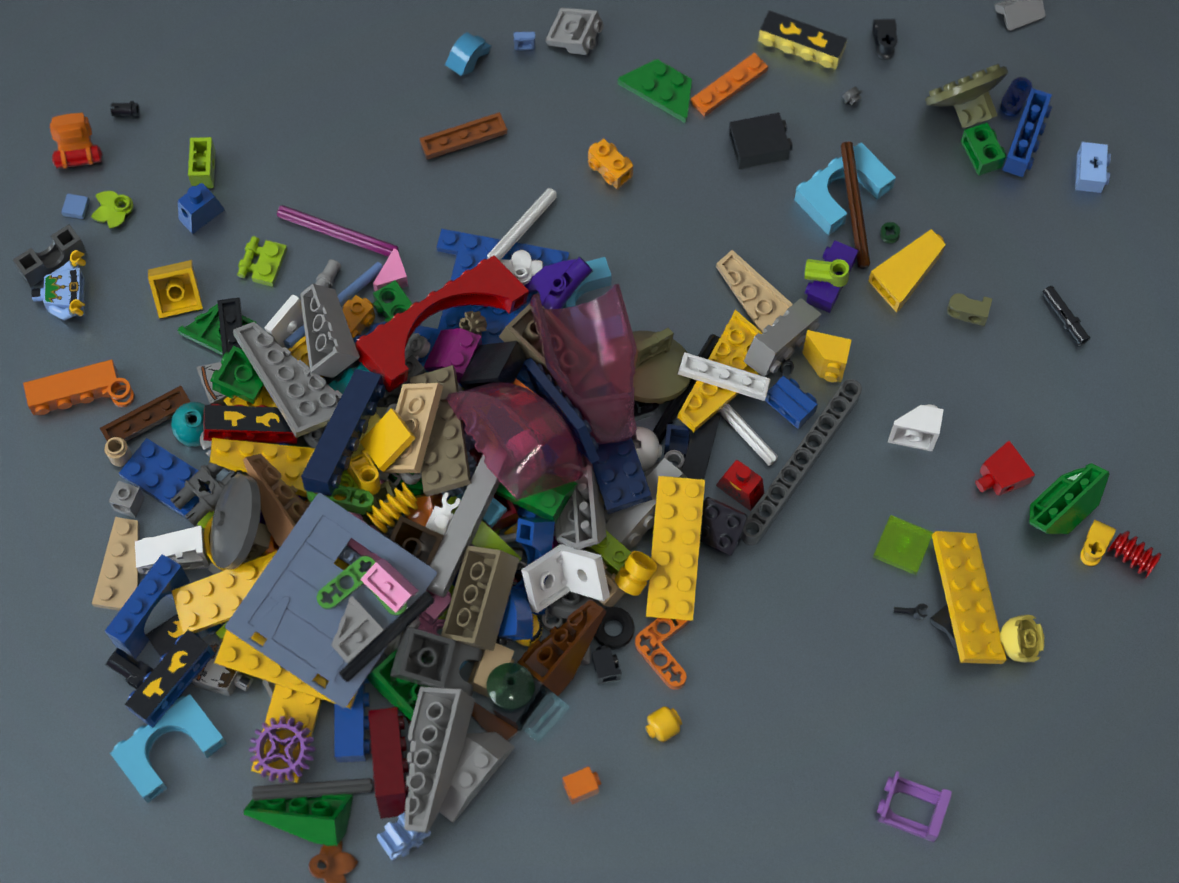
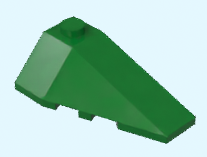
(545, 504)
(397, 691)

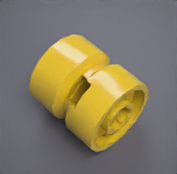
(636, 572)

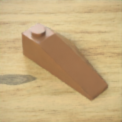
(279, 502)

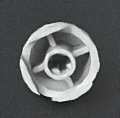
(647, 447)

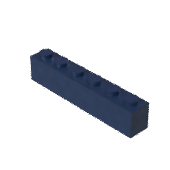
(343, 432)

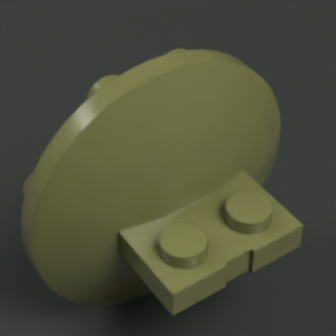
(970, 95)
(657, 367)

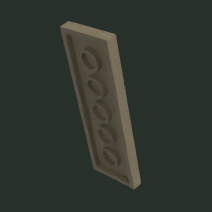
(446, 455)

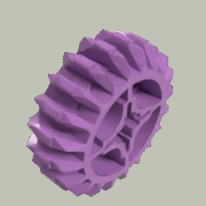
(269, 732)

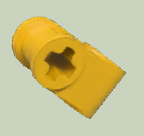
(363, 469)
(1097, 540)

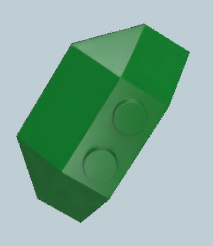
(1069, 500)

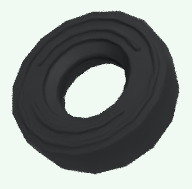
(624, 637)

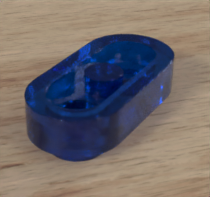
(1015, 97)

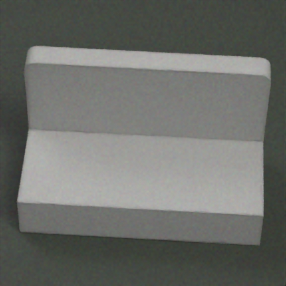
(1020, 12)

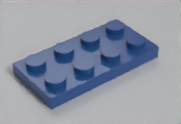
(159, 474)

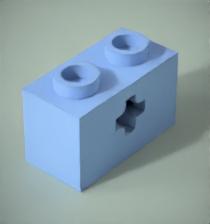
(1092, 167)

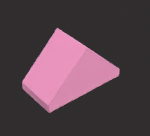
(391, 271)

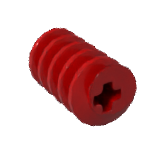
(1135, 553)

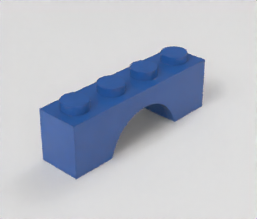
(537, 539)

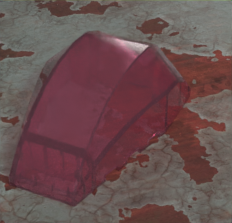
(520, 437)

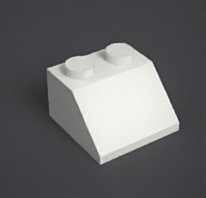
(918, 428)

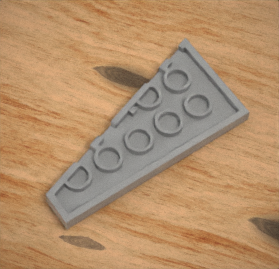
(299, 395)

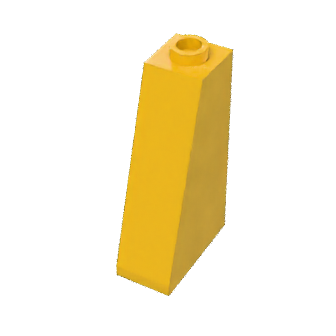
(905, 270)

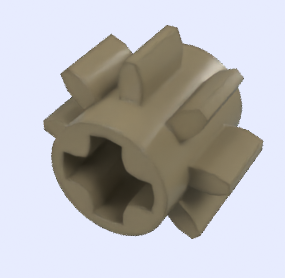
(473, 322)

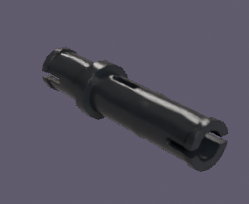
(1070, 322)

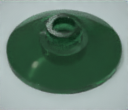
(510, 696)

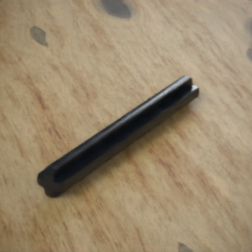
(386, 637)

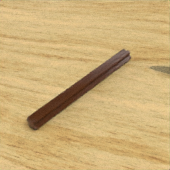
(855, 204)

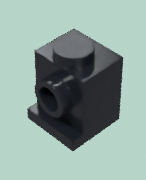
(606, 665)

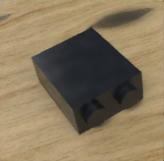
(759, 140)
(494, 364)

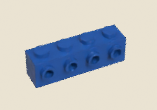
(1026, 135)

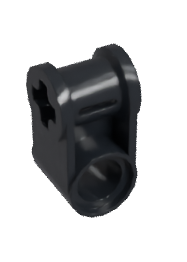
(885, 37)

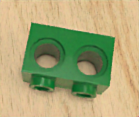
(979, 150)
(398, 305)

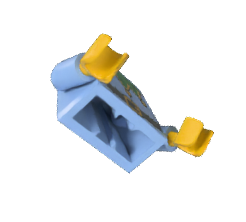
(64, 289)

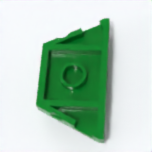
(661, 87)
(206, 330)

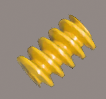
(393, 509)

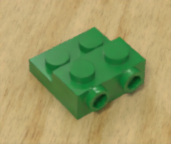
(237, 377)

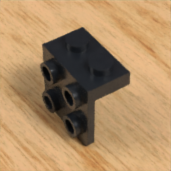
(721, 525)

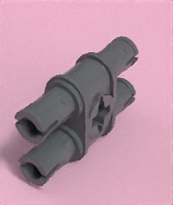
(196, 487)

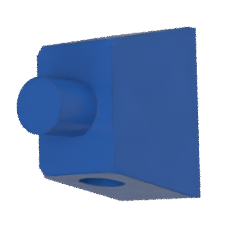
(198, 207)

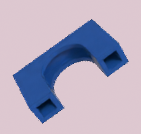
(128, 625)

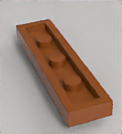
(463, 135)

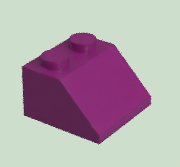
(453, 348)

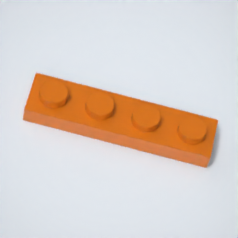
(729, 84)

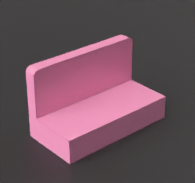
(389, 585)

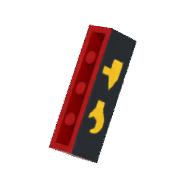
(246, 424)

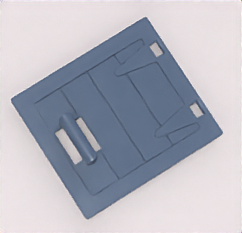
(285, 596)

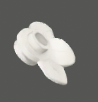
(522, 266)

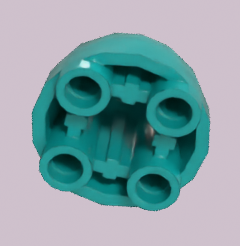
(183, 430)

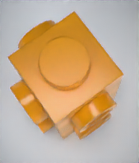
(610, 163)
(358, 314)

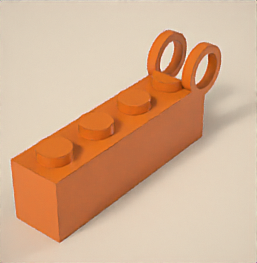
(77, 387)

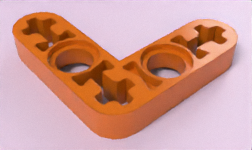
(657, 640)

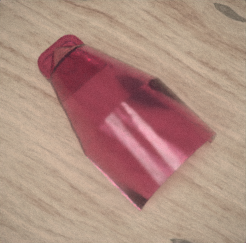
(592, 361)

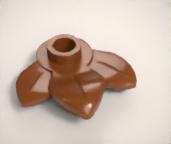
(336, 863)

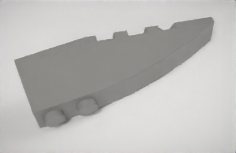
(435, 749)

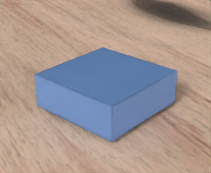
(524, 40)
(75, 206)

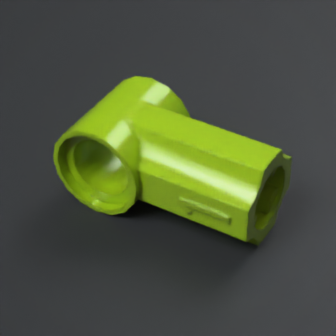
(825, 271)

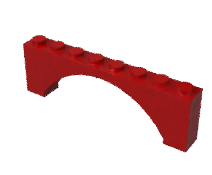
(483, 285)

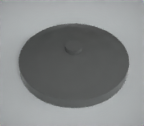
(235, 522)

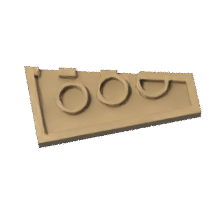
(754, 293)
(119, 571)

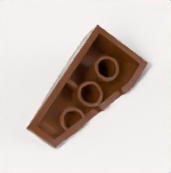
(561, 653)

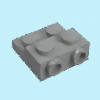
(575, 30)

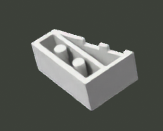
(182, 546)

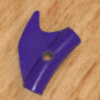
(559, 282)

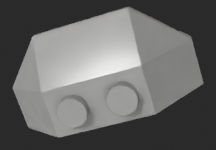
(583, 516)
(478, 762)

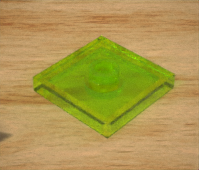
(903, 544)

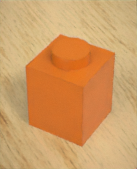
(581, 785)

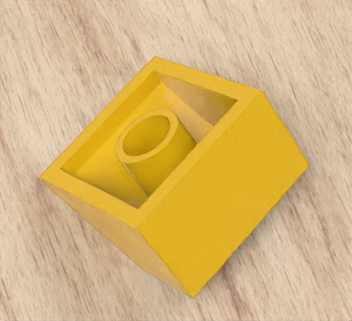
(175, 289)
(826, 354)

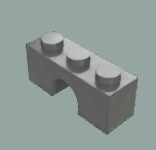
(35, 265)

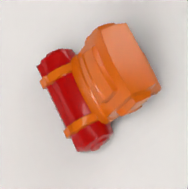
(74, 142)

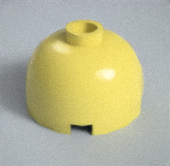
(1022, 638)

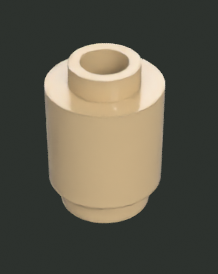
(117, 451)

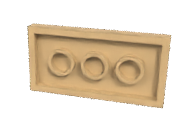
(418, 409)

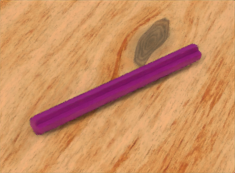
(335, 230)

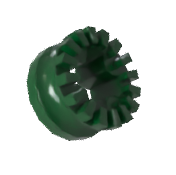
(891, 238)

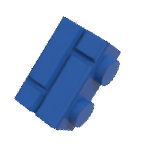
(791, 401)

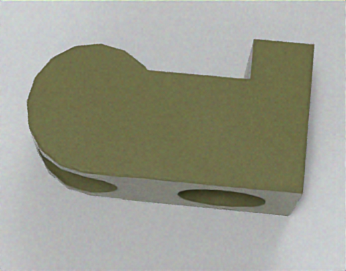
(969, 309)

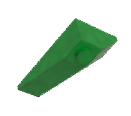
(314, 819)

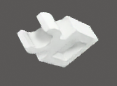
(441, 517)

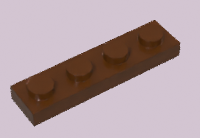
(146, 416)

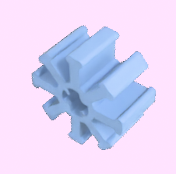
(398, 841)

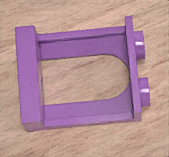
(901, 785)

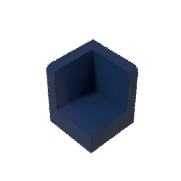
(677, 438)

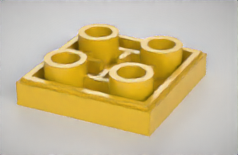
(387, 439)

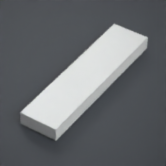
(724, 376)

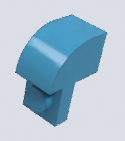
(466, 52)

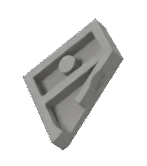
(355, 631)

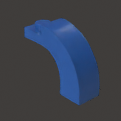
(517, 618)

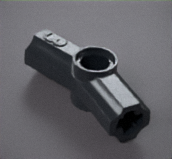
(128, 667)

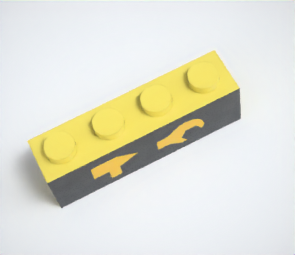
(802, 40)

